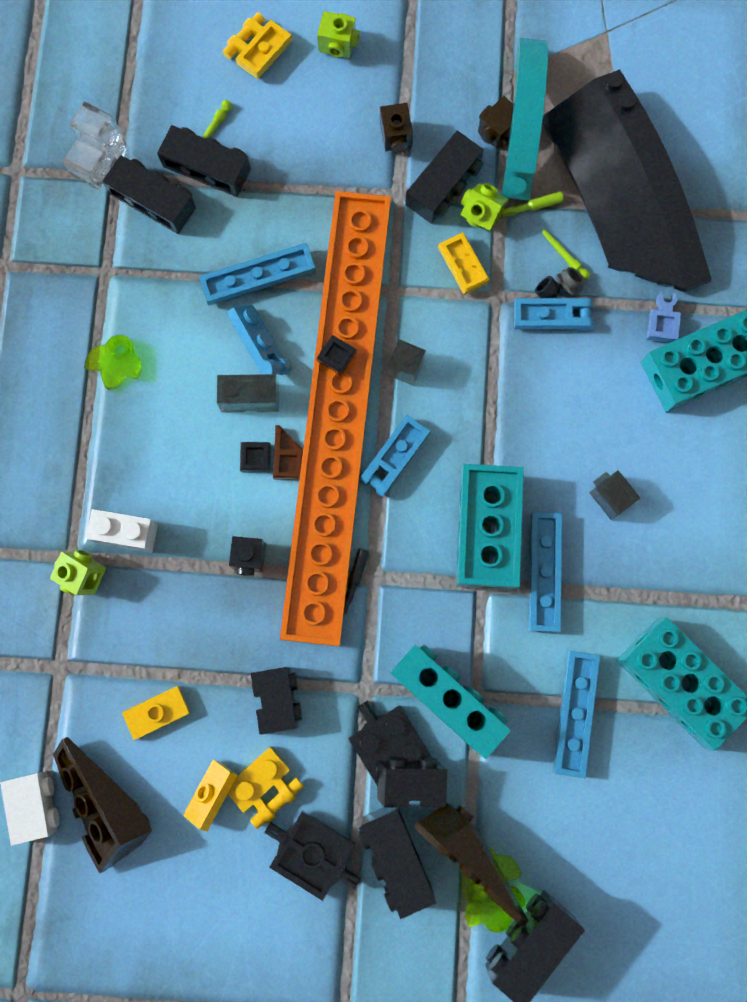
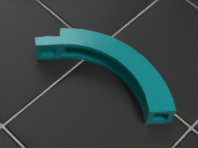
(526, 118)

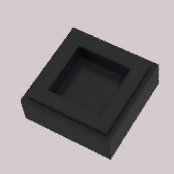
(336, 355)
(255, 457)

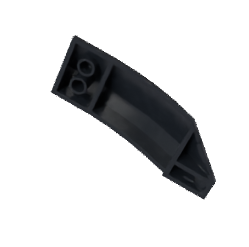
(628, 183)

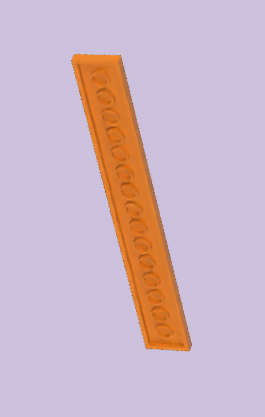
(336, 423)

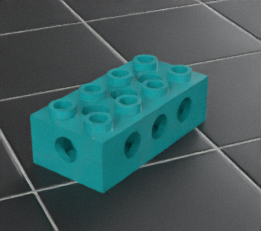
(721, 342)
(506, 515)
(704, 677)
(491, 727)

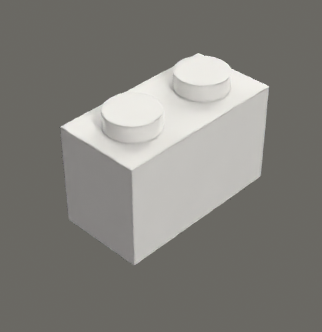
(121, 530)
(30, 807)

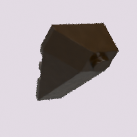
(108, 813)
(458, 839)

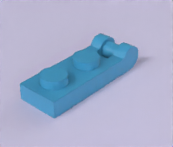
(553, 313)
(258, 341)
(395, 455)

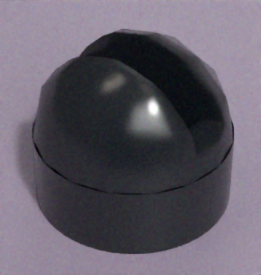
(547, 288)

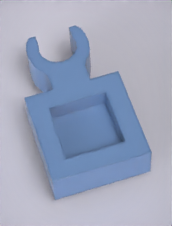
(664, 323)

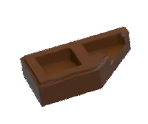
(286, 456)

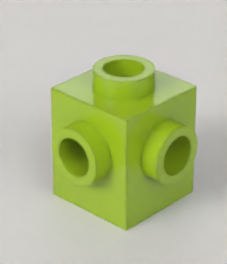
(337, 34)
(483, 206)
(77, 573)

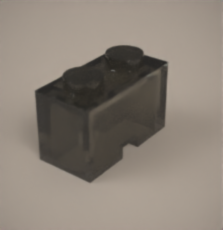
(248, 393)

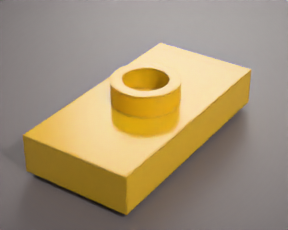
(463, 263)
(156, 712)
(210, 795)

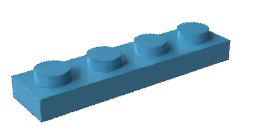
(257, 274)
(545, 572)
(576, 714)

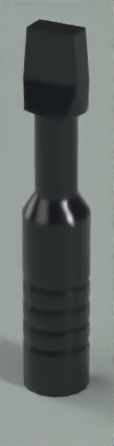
(355, 576)

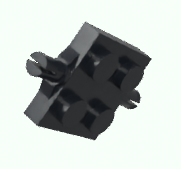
(386, 737)
(312, 855)

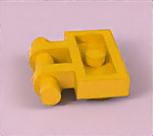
(262, 49)
(257, 780)

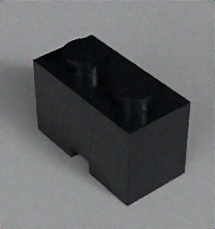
(277, 700)
(412, 781)

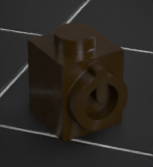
(496, 123)
(396, 127)

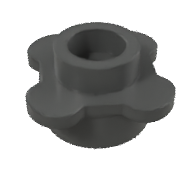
(570, 281)

